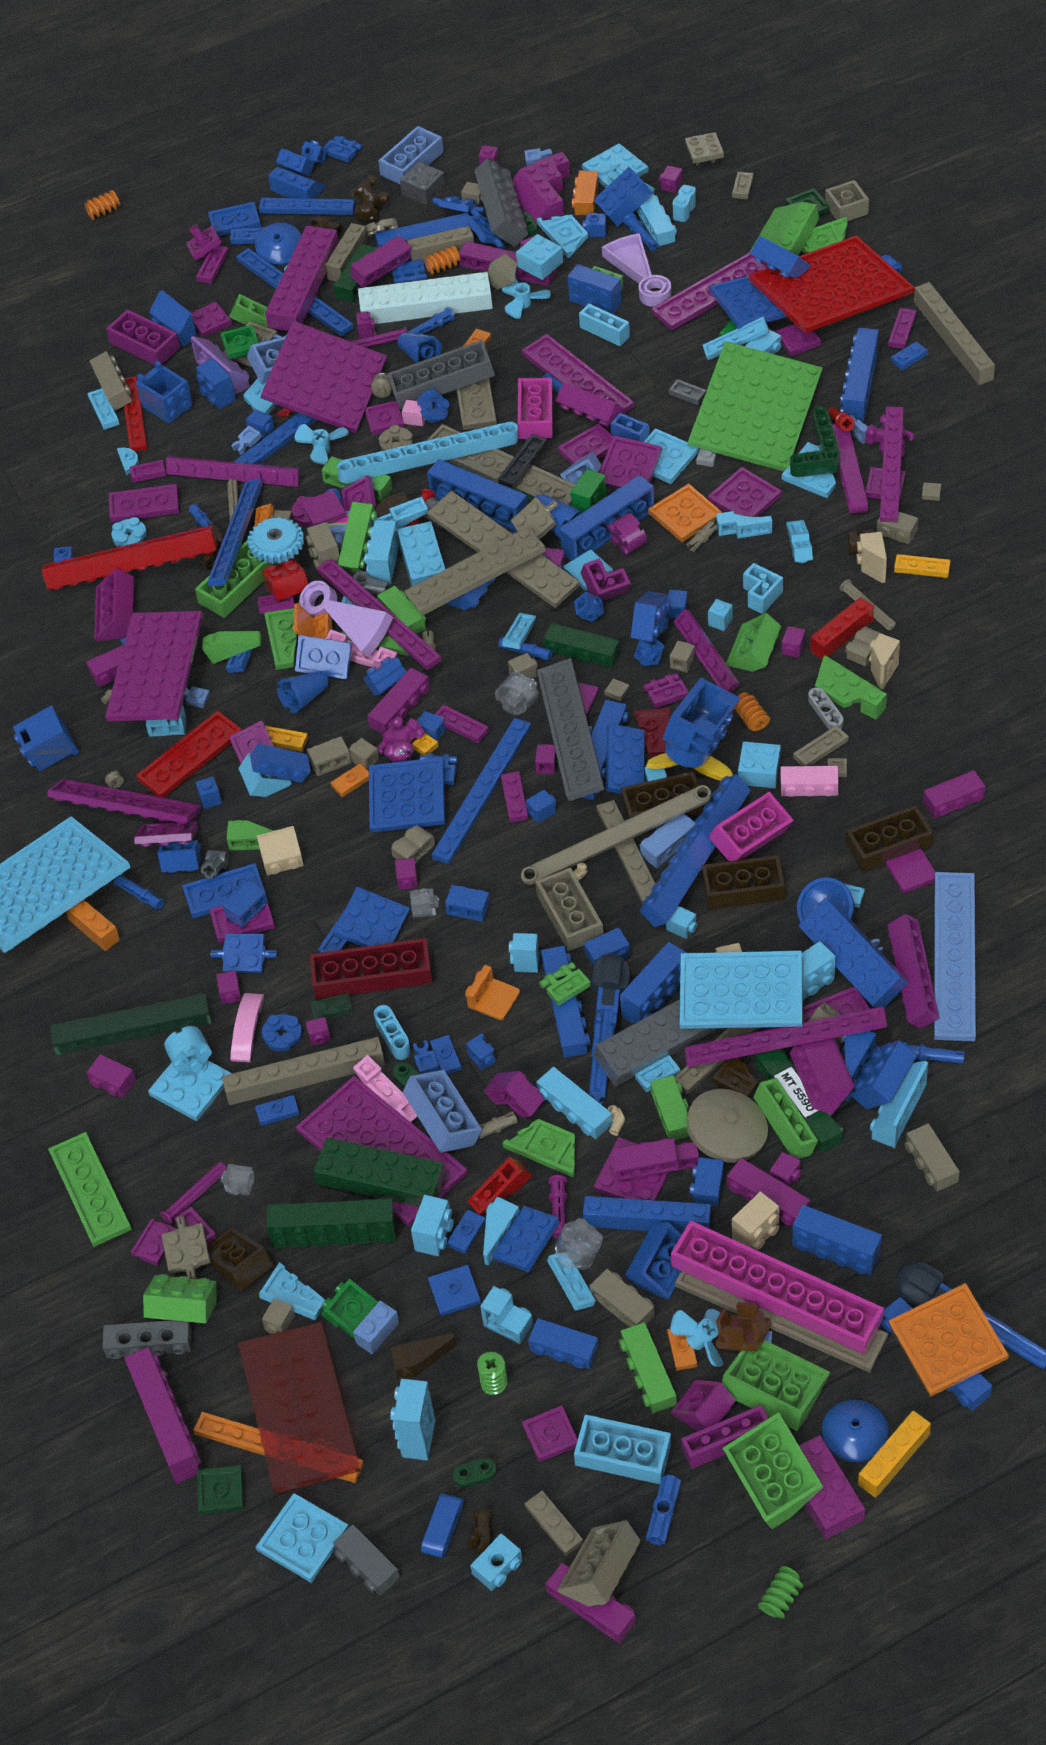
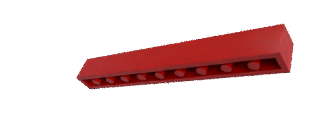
(130, 557)

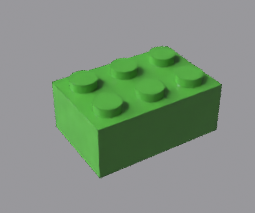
(180, 1299)

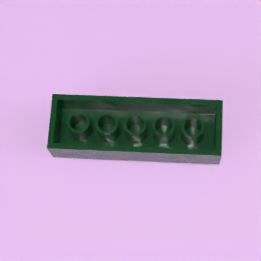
(378, 1172)
(331, 1223)

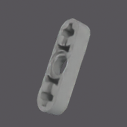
(825, 701)

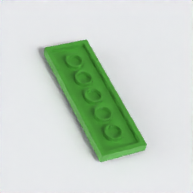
(89, 1189)

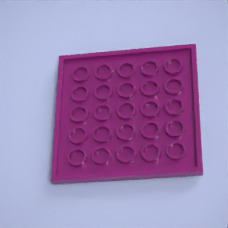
(323, 376)

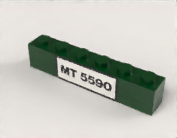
(776, 1065)

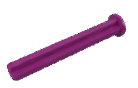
(380, 339)
(193, 1193)

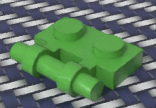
(567, 987)

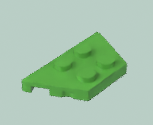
(826, 235)
(840, 683)
(545, 1145)

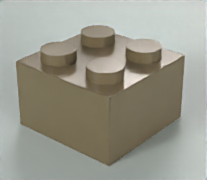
(847, 201)
(321, 544)

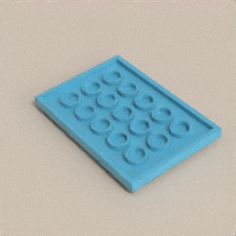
(741, 989)

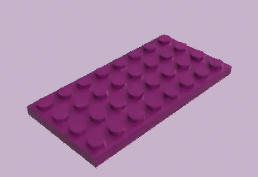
(154, 666)
(366, 1119)

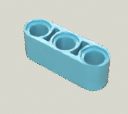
(395, 1039)

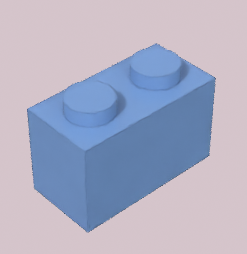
(376, 1327)

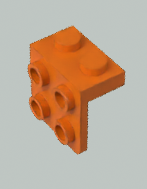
(307, 625)
(490, 995)

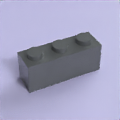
(365, 1561)

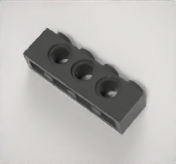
(138, 1332)

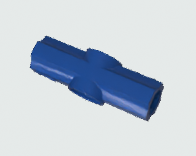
(661, 1521)

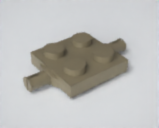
(536, 517)
(186, 1248)

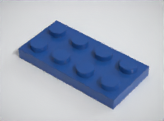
(624, 757)
(214, 892)

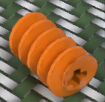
(101, 204)
(441, 259)
(751, 712)

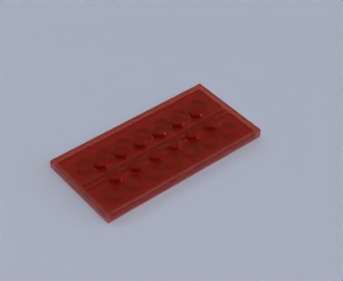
(298, 1407)

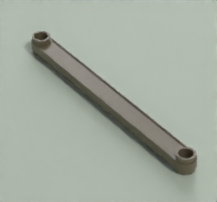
(617, 834)

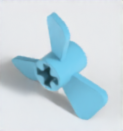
(522, 297)
(320, 441)
(699, 1334)

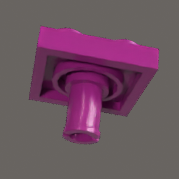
(203, 241)

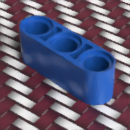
(442, 1525)

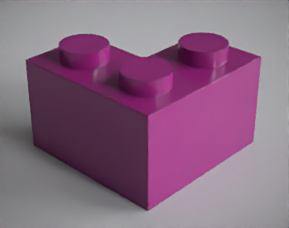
(554, 169)
(604, 584)
(516, 1091)

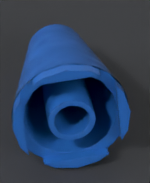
(419, 346)
(561, 514)
(301, 690)

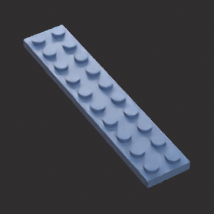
(954, 956)

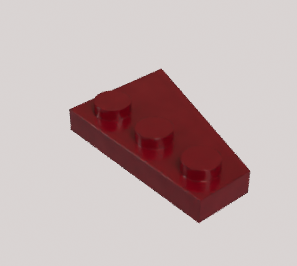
(654, 725)

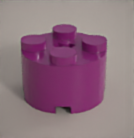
(627, 533)

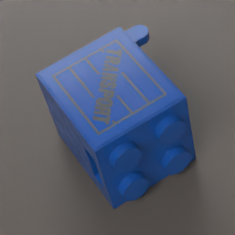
(164, 393)
(44, 739)

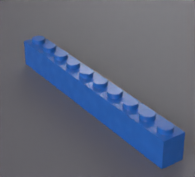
(693, 851)

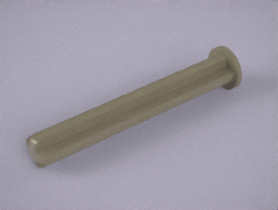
(232, 495)
(879, 615)

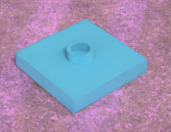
(574, 567)

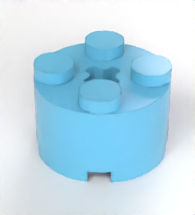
(187, 1049)

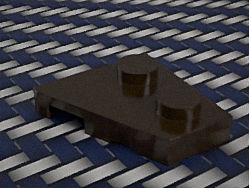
(736, 1077)

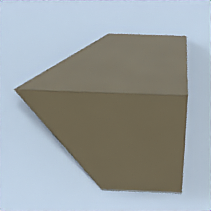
(502, 272)

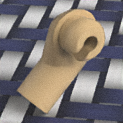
(581, 871)
(618, 1120)

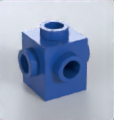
(314, 151)
(589, 607)
(649, 652)

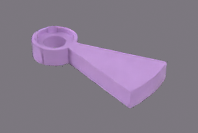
(630, 257)
(362, 625)

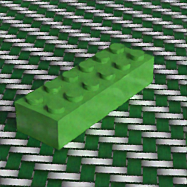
(242, 581)

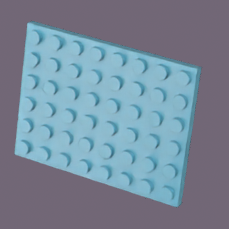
(52, 878)

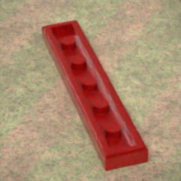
(134, 418)

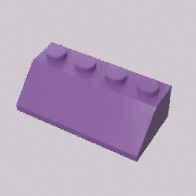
(206, 350)

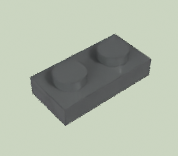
(687, 392)

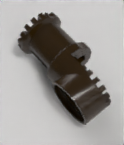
(327, 223)
(481, 1531)

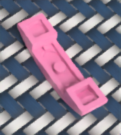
(359, 657)
(245, 1027)
(373, 1078)

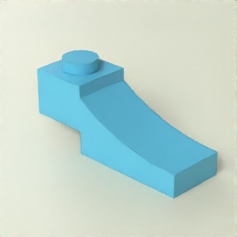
(406, 512)
(743, 526)
(799, 541)

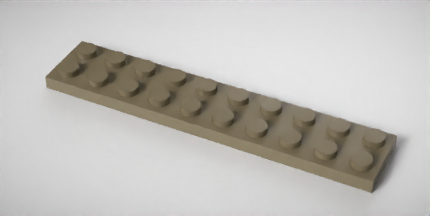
(493, 462)
(481, 532)
(784, 1326)

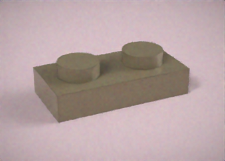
(742, 185)

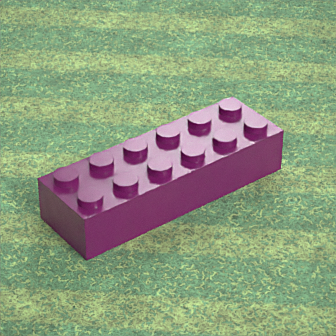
(164, 1414)

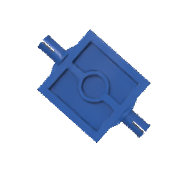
(455, 203)
(482, 228)
(244, 953)

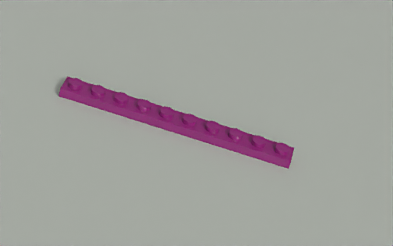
(397, 630)
(786, 1037)

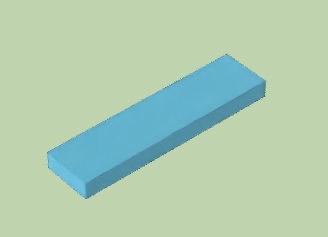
(739, 336)

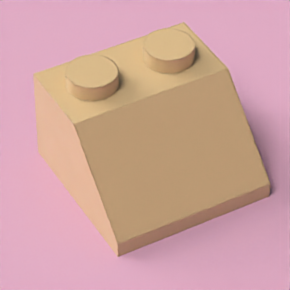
(872, 555)
(884, 658)
(280, 850)

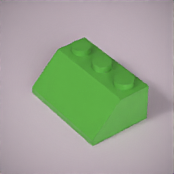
(754, 643)

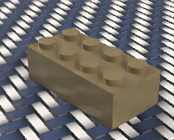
(569, 909)

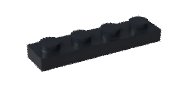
(522, 461)

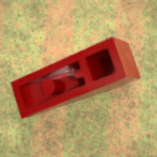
(501, 1184)

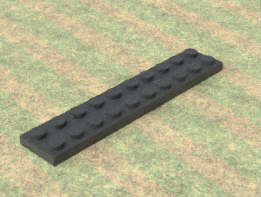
(570, 730)

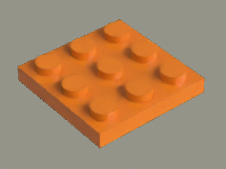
(684, 512)

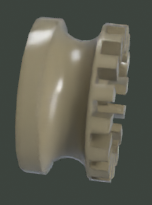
(114, 779)

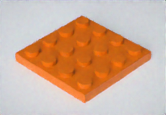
(948, 1339)

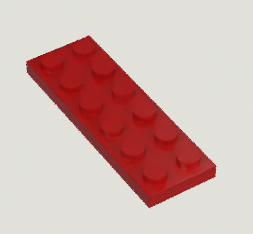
(188, 755)

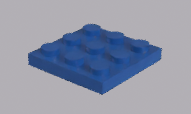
(371, 919)

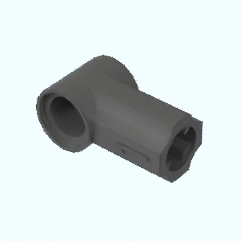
(372, 585)
(214, 862)

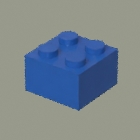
(215, 383)

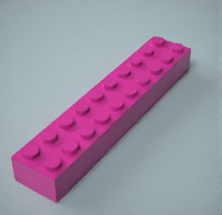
(777, 1287)

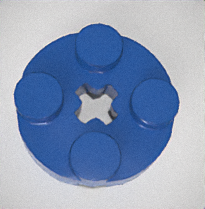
(428, 400)
(281, 1022)

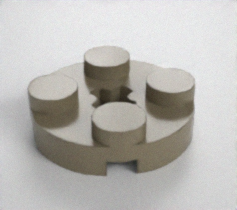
(383, 225)
(395, 433)

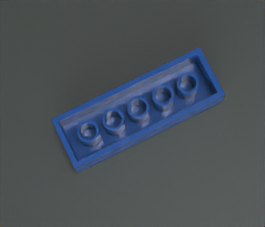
(860, 374)
(487, 496)
(590, 528)
(855, 954)

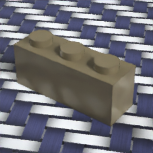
(932, 1157)
(622, 1299)

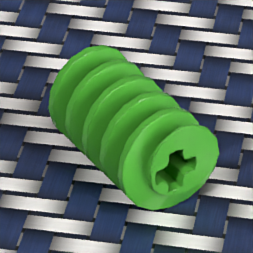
(492, 1373)
(780, 1593)

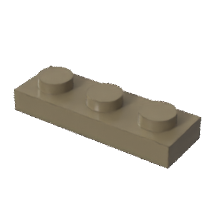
(821, 747)
(554, 1523)

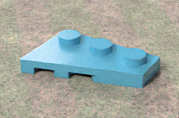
(290, 1290)

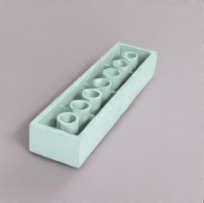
(426, 297)

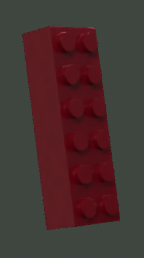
(370, 968)

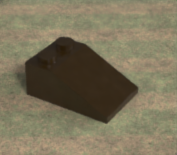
(238, 1258)

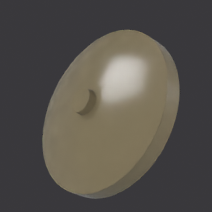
(727, 1125)

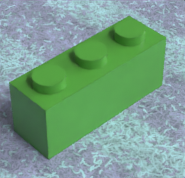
(404, 610)
(670, 1106)

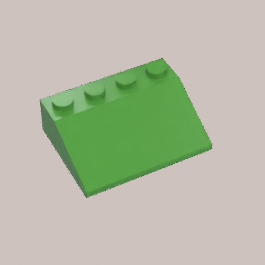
(791, 226)
(776, 1382)
(773, 1470)

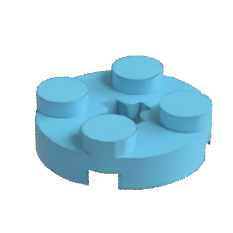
(132, 526)

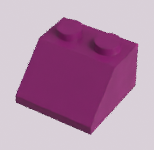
(703, 1404)

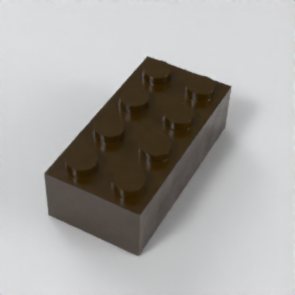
(650, 794)
(888, 838)
(743, 882)

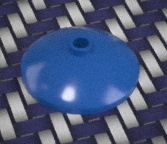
(277, 251)
(824, 888)
(850, 1441)

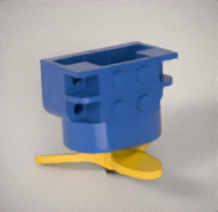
(697, 730)

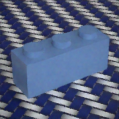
(665, 840)

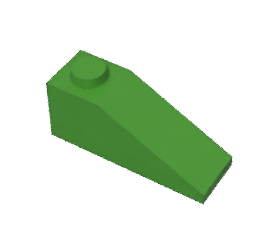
(248, 310)
(229, 643)
(243, 835)

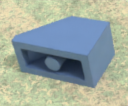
(579, 467)

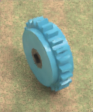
(275, 540)

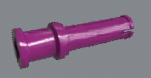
(558, 1198)

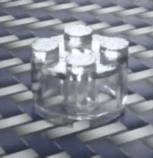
(517, 693)
(578, 1244)

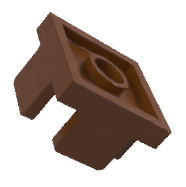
(743, 1330)

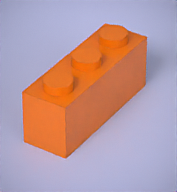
(585, 192)
(93, 925)

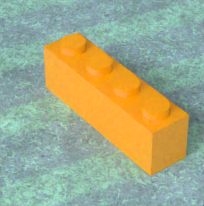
(894, 1454)

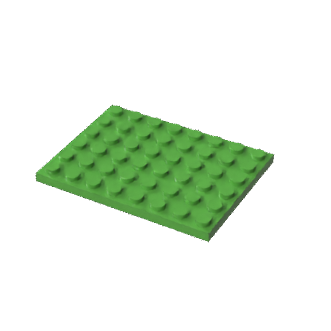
(755, 406)

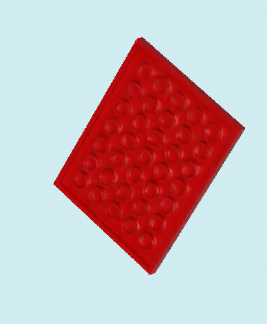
(839, 284)

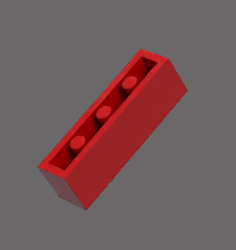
(842, 628)

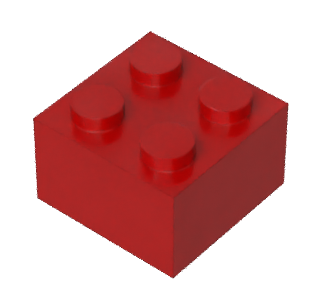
(285, 579)

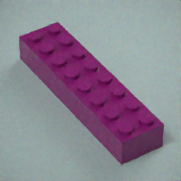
(301, 278)

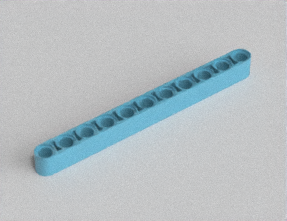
(428, 452)

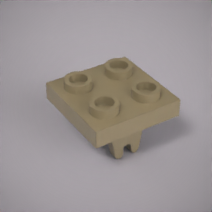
(704, 148)

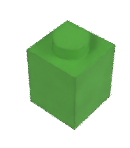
(873, 702)

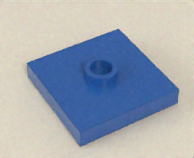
(454, 1290)

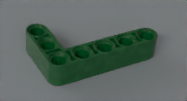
(822, 461)

